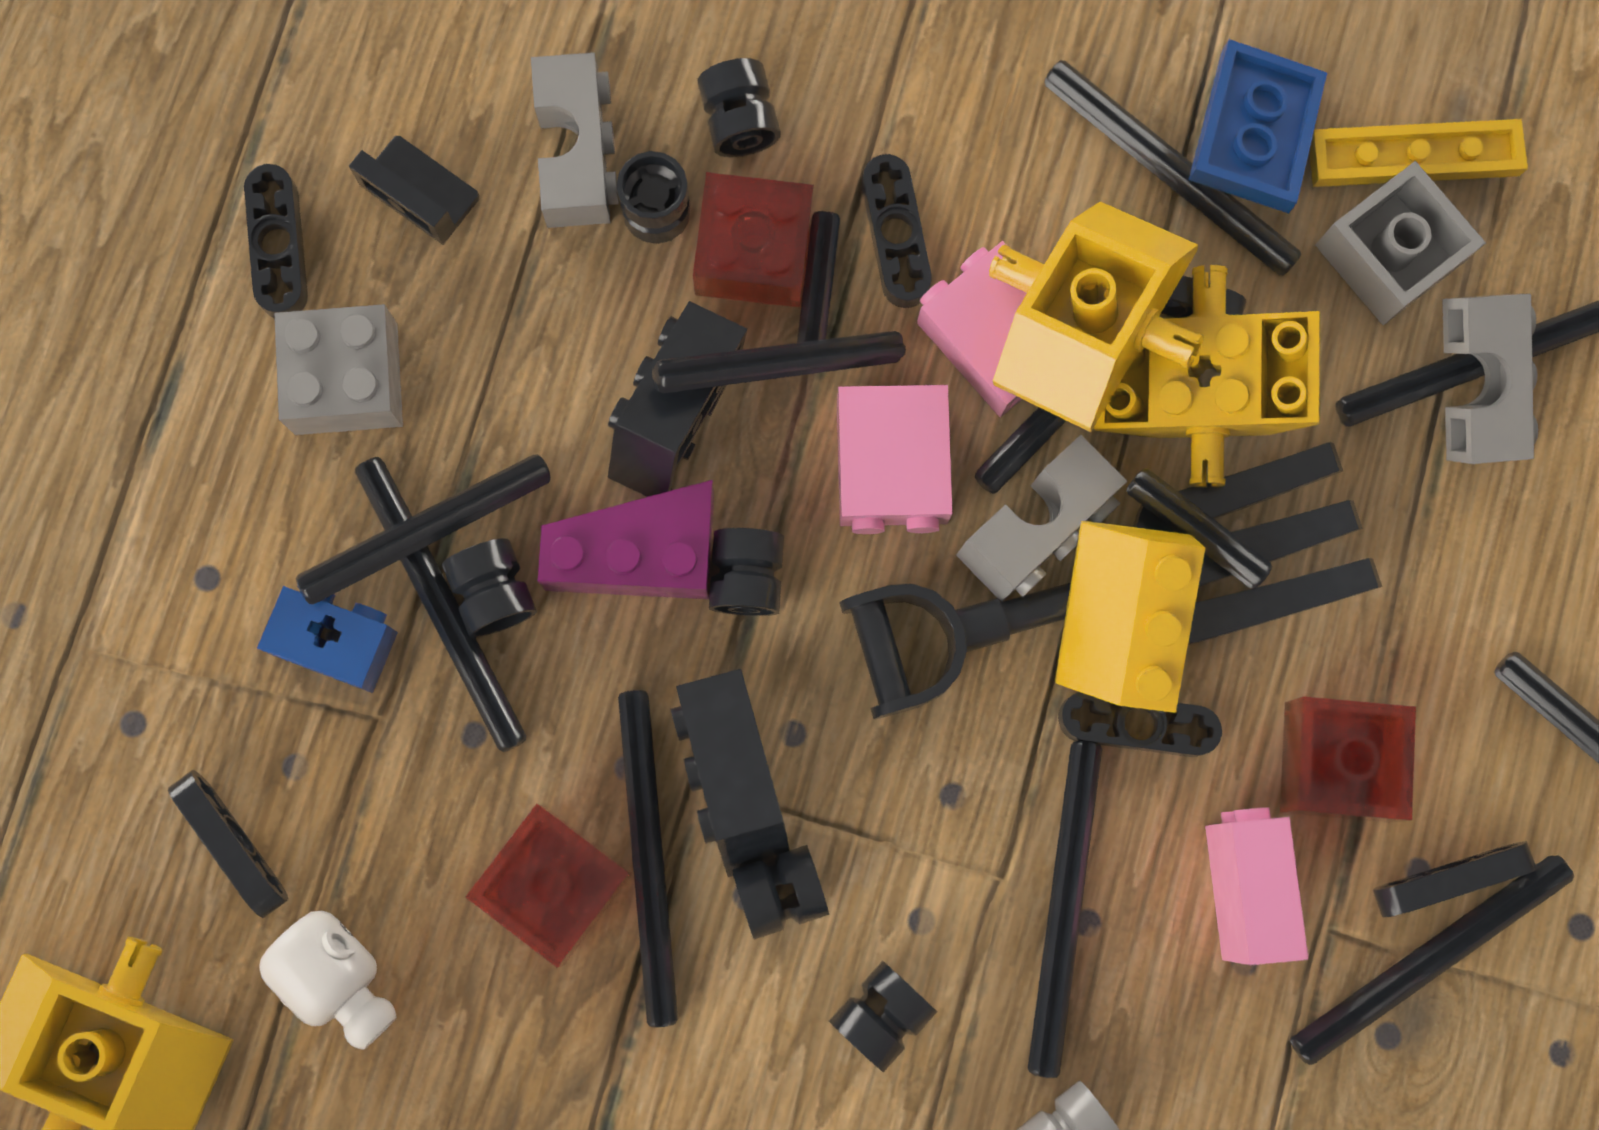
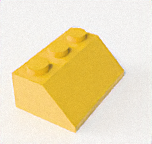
(1129, 615)

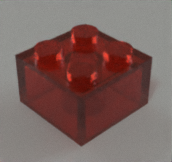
(752, 239)
(1348, 759)
(549, 885)

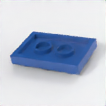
(1258, 126)

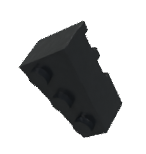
(657, 427)
(730, 770)

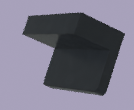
(416, 187)

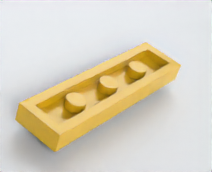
(1440, 149)

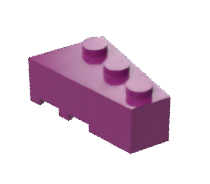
(634, 548)

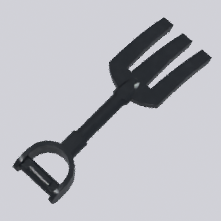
(996, 620)

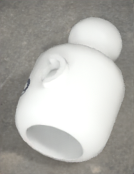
(324, 976)

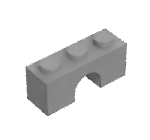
(571, 96)
(1501, 419)
(1010, 551)

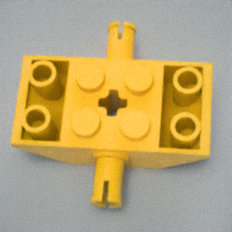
(1065, 345)
(1263, 388)
(150, 1064)

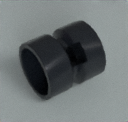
(736, 99)
(654, 197)
(746, 572)
(489, 587)
(760, 898)
(882, 1016)

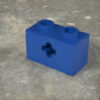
(355, 659)

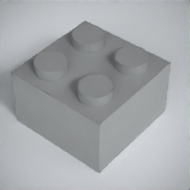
(1399, 243)
(338, 369)

